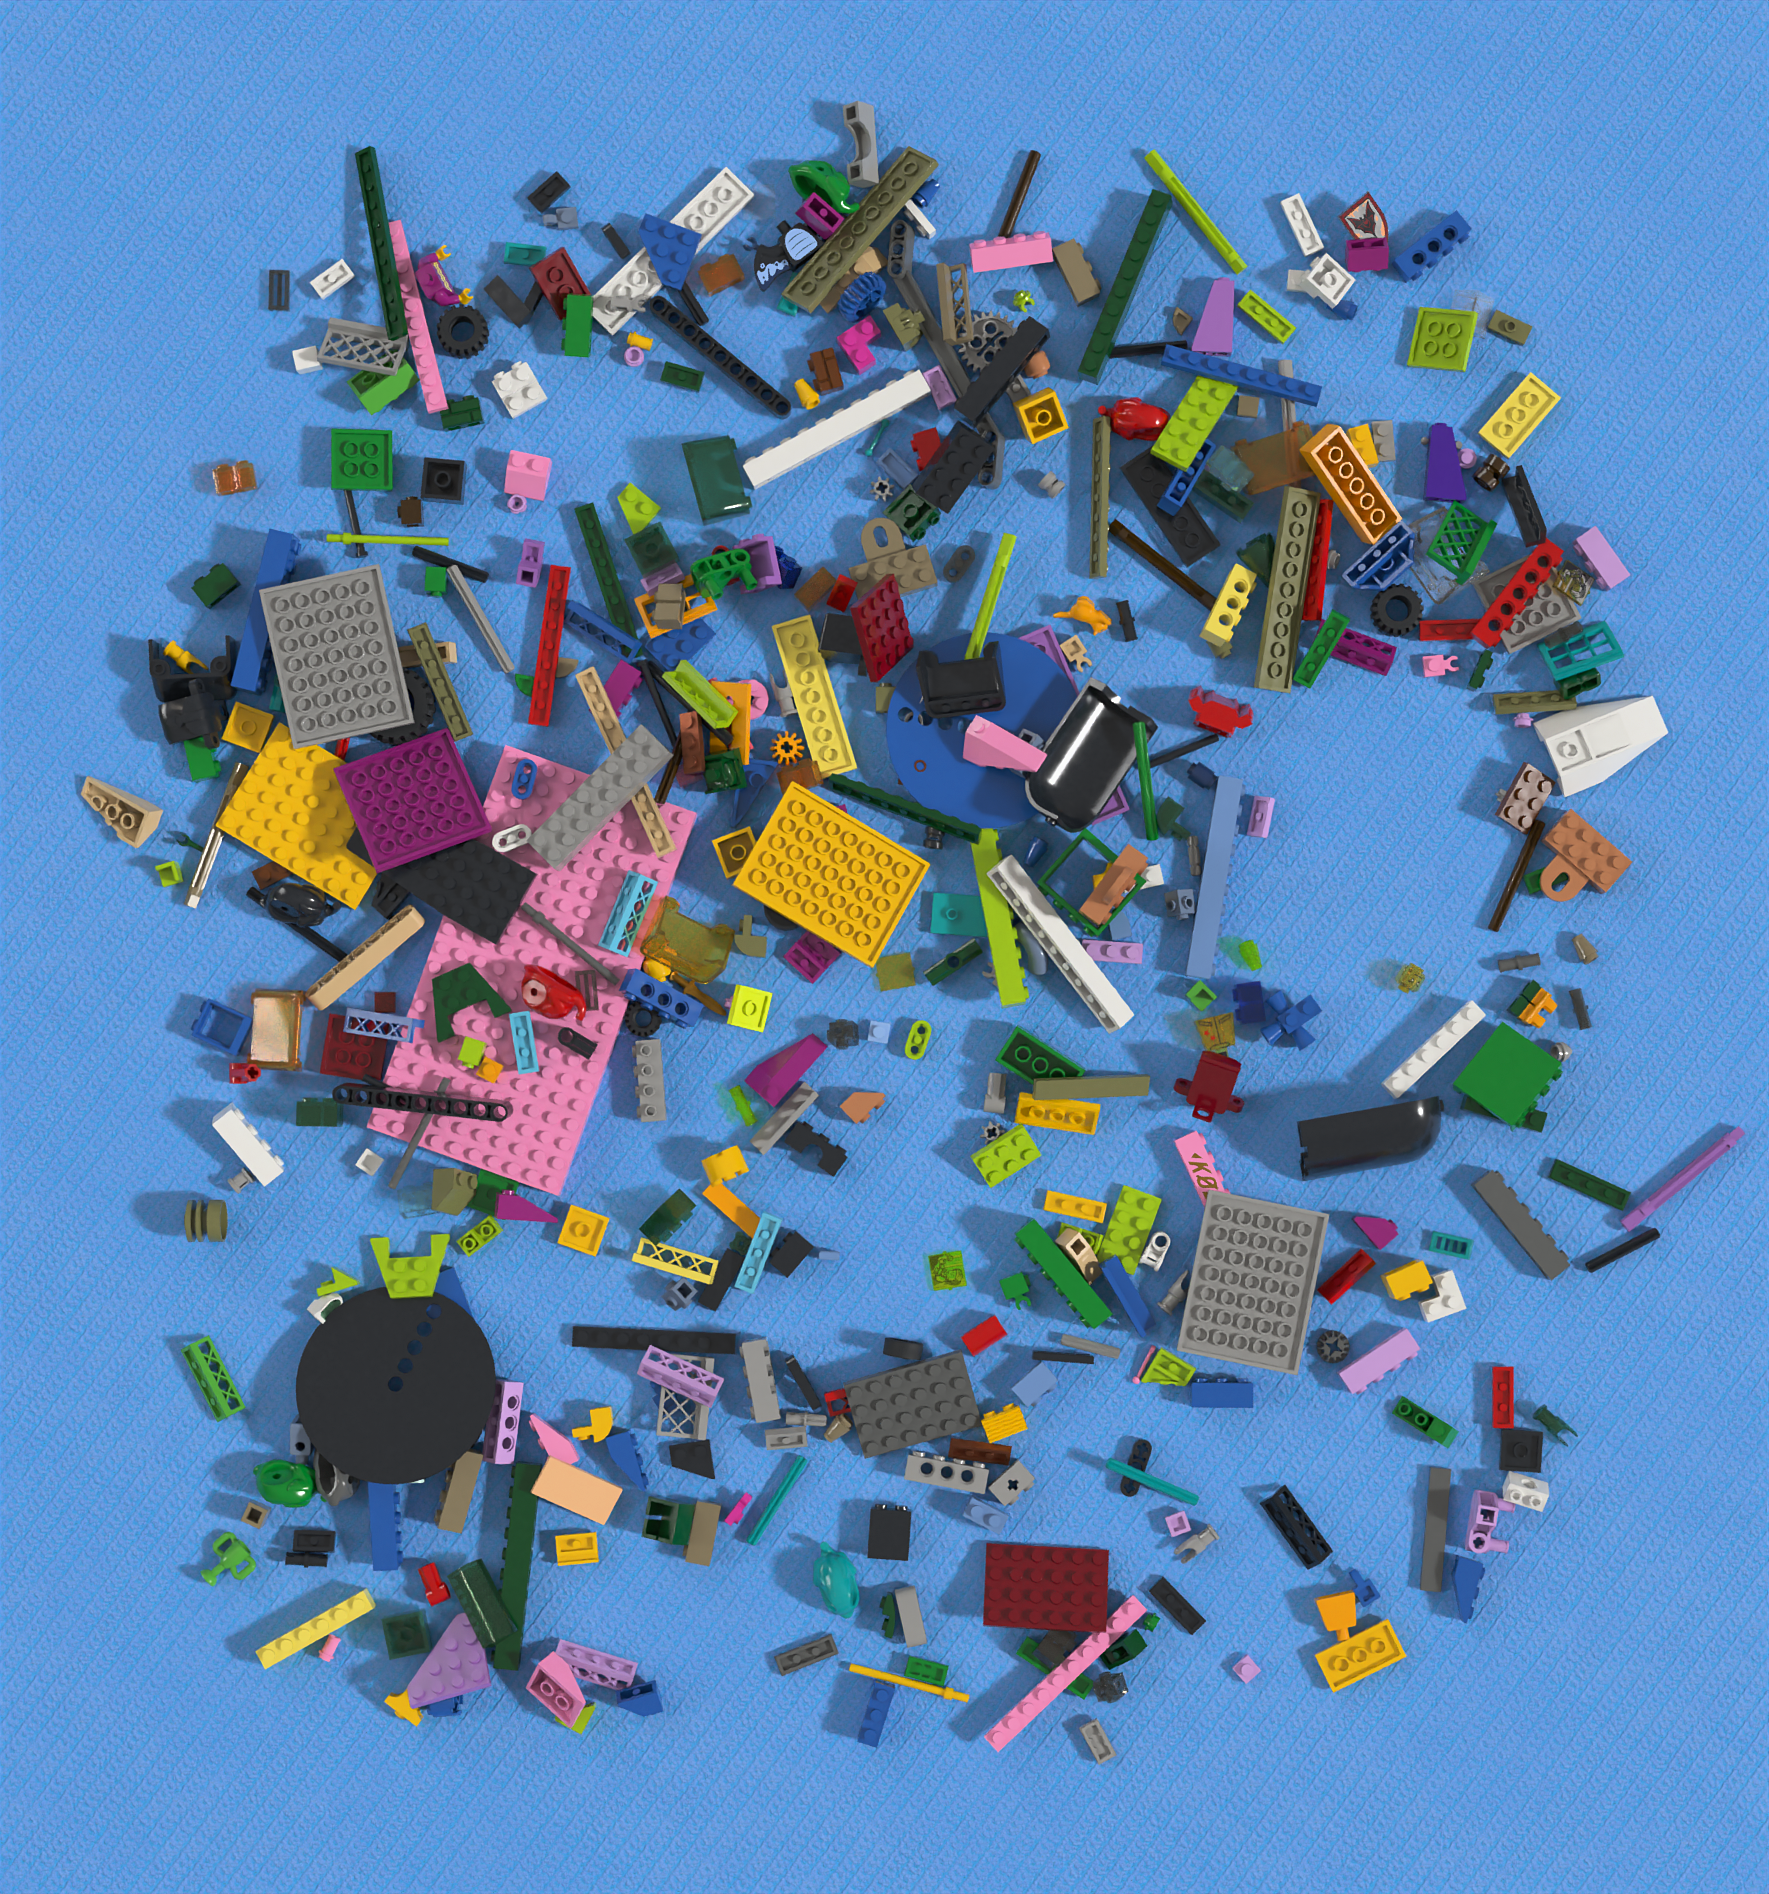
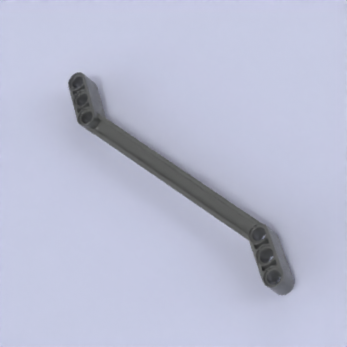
(942, 350)

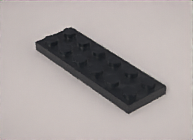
(1186, 529)

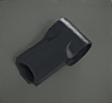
(579, 1043)

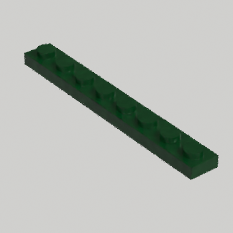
(606, 573)
(904, 808)

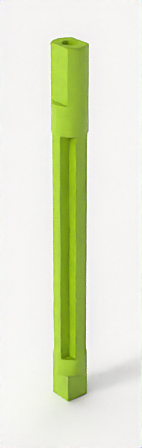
(1195, 211)
(990, 596)

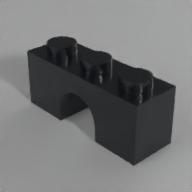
(803, 1136)

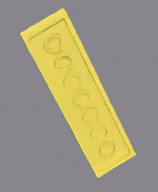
(814, 696)

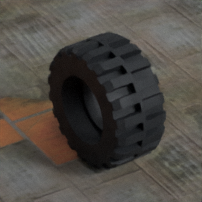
(422, 712)

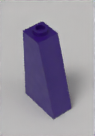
(1443, 468)

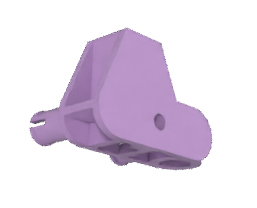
(1483, 1527)

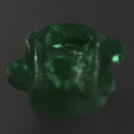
(741, 1248)

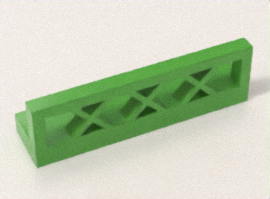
(215, 1397)

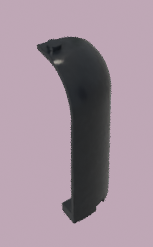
(1086, 758)
(1368, 1138)

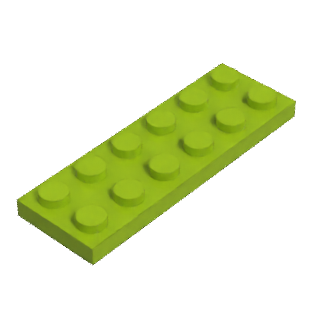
(1193, 421)

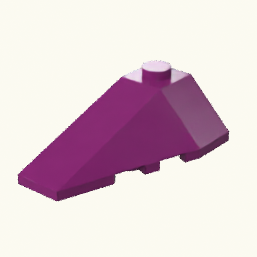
(781, 1072)

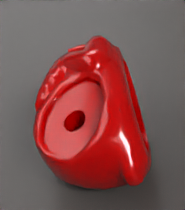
(1136, 419)
(551, 994)

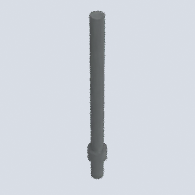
(539, 918)
(415, 1139)

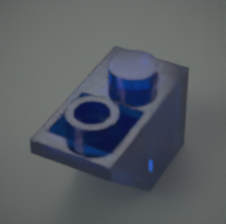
(788, 569)

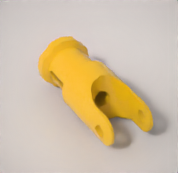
(182, 658)

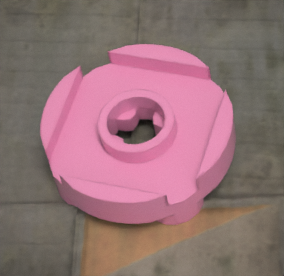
(761, 699)

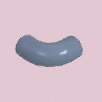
(1036, 954)

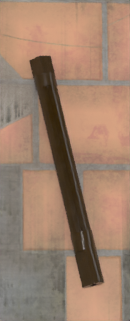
(1162, 564)

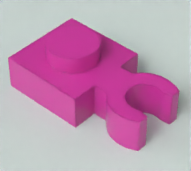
(736, 1513)

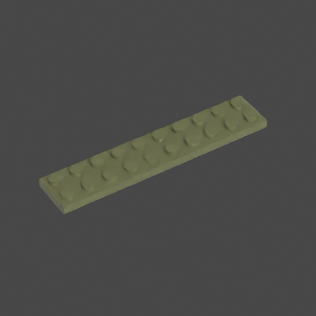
(859, 229)
(1287, 589)

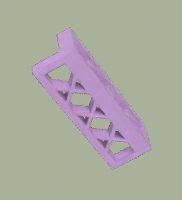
(678, 1379)
(597, 1663)

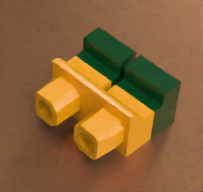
(1537, 999)

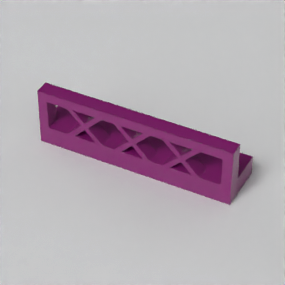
(1358, 654)

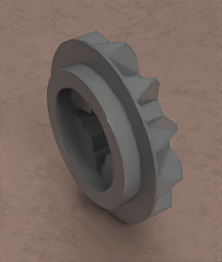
(1324, 1350)

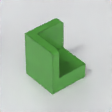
(1200, 995)

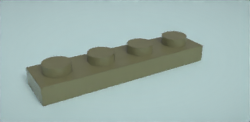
(1532, 702)

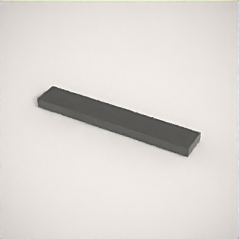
(1435, 1529)

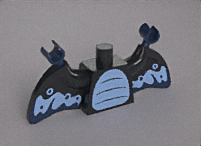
(792, 250)

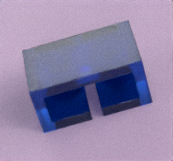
(1249, 1003)

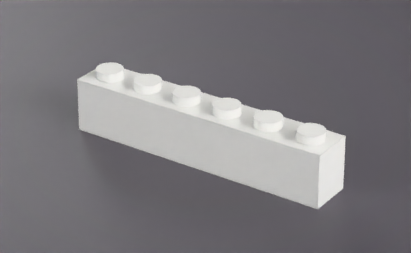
(1433, 1049)

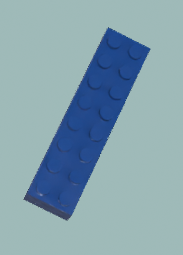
(255, 647)

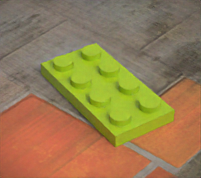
(1129, 1227)

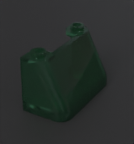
(716, 479)

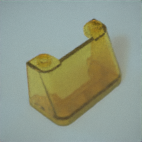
(686, 944)

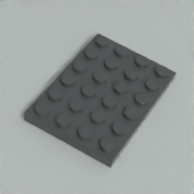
(912, 1403)

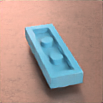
(524, 1042)

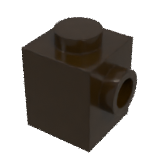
(411, 512)

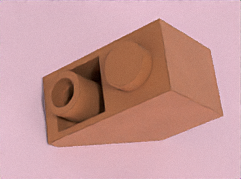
(860, 1105)

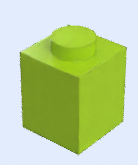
(472, 1052)

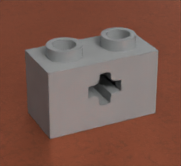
(1018, 1472)

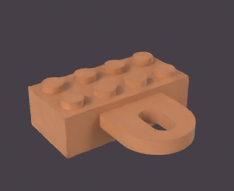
(1582, 856)
(1113, 884)

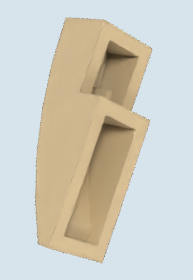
(410, 658)

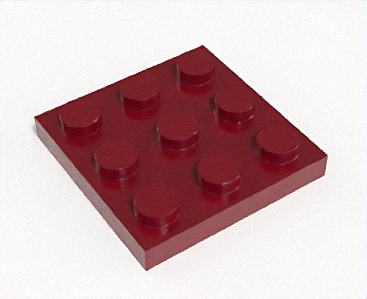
(350, 1053)

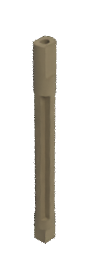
(214, 839)

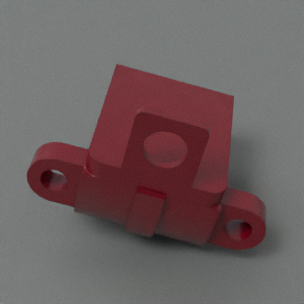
(1212, 1086)

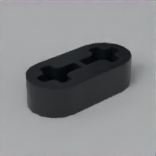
(615, 241)

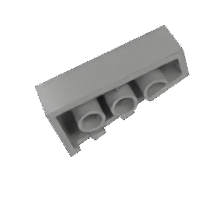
(761, 1380)

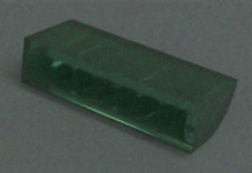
(482, 1603)

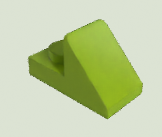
(342, 1281)

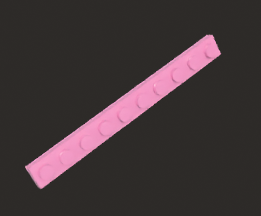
(417, 323)
(1063, 1675)

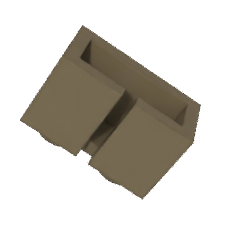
(669, 606)

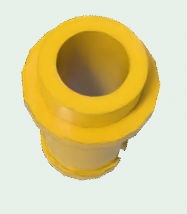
(639, 341)

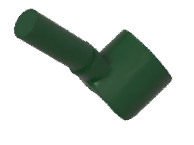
(187, 841)

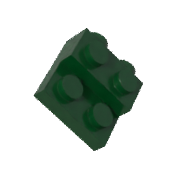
(912, 514)

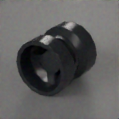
(935, 834)

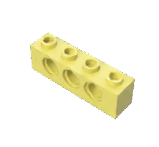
(1213, 630)

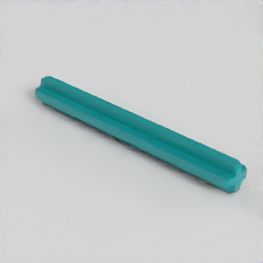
(1152, 1481)
(776, 1500)

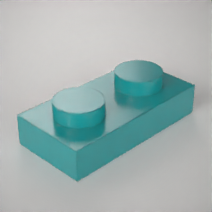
(523, 254)

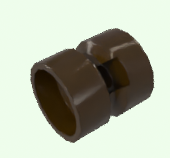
(1489, 475)

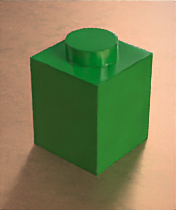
(436, 581)

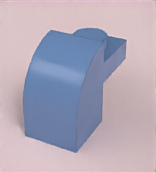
(1119, 926)

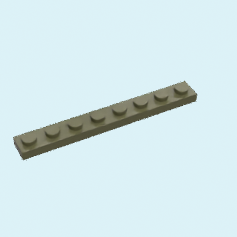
(1099, 498)

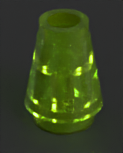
(1250, 954)

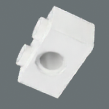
(1525, 1491)

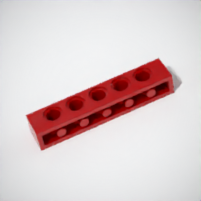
(1481, 631)

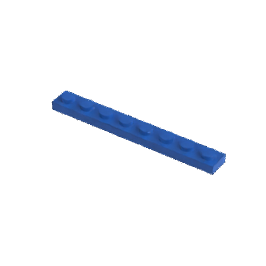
(1241, 375)

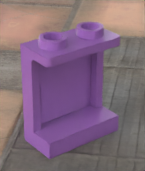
(763, 562)

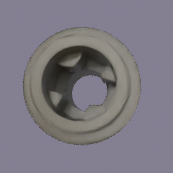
(1584, 949)
(839, 1427)

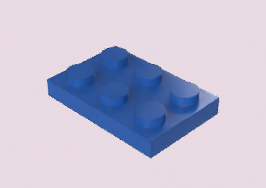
(680, 643)

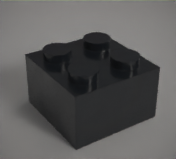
(443, 481)

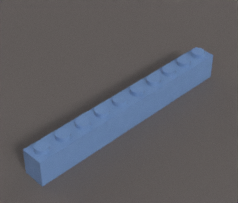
(1214, 876)

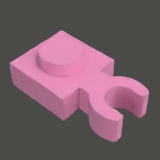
(1436, 665)

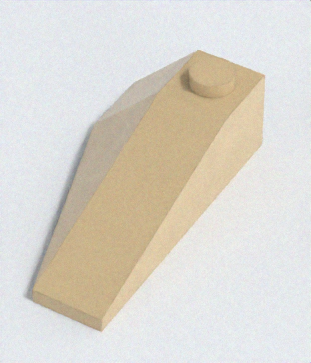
(128, 814)

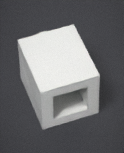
(306, 360)

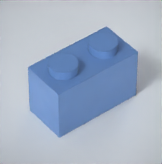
(1034, 1384)
(985, 1515)

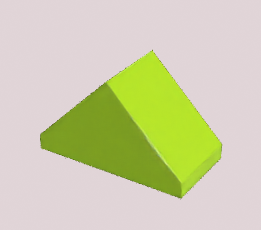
(582, 1719)

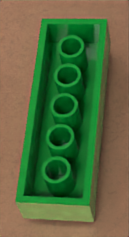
(1063, 1273)

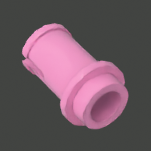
(329, 1648)

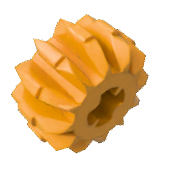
(792, 743)

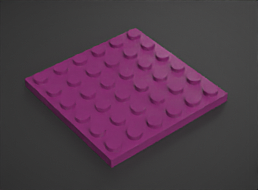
(412, 800)

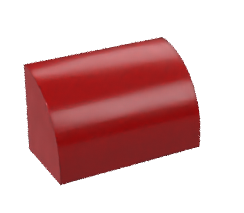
(984, 1335)

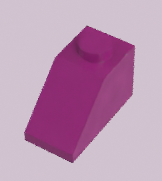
(1377, 1230)

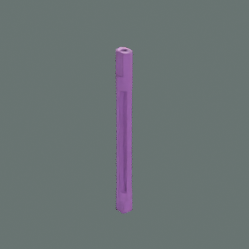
(1681, 1179)

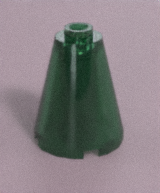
(1259, 556)

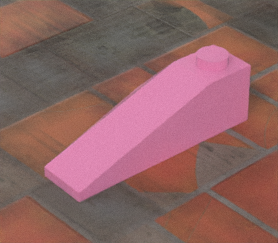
(993, 746)

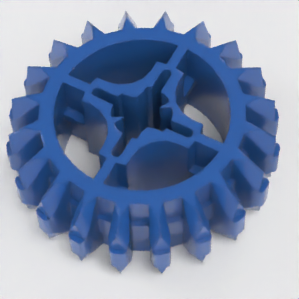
(861, 296)

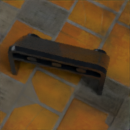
(962, 685)

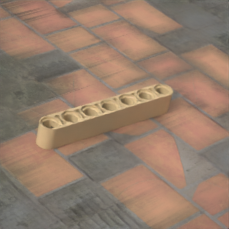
(365, 957)

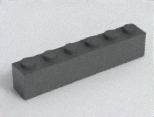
(1520, 1224)

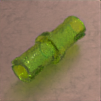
(743, 1105)

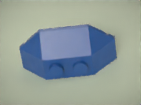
(1384, 560)

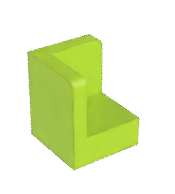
(170, 873)

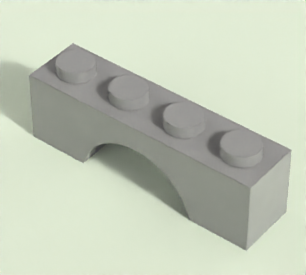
(861, 123)

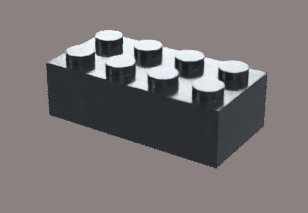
(953, 467)

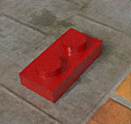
(842, 593)

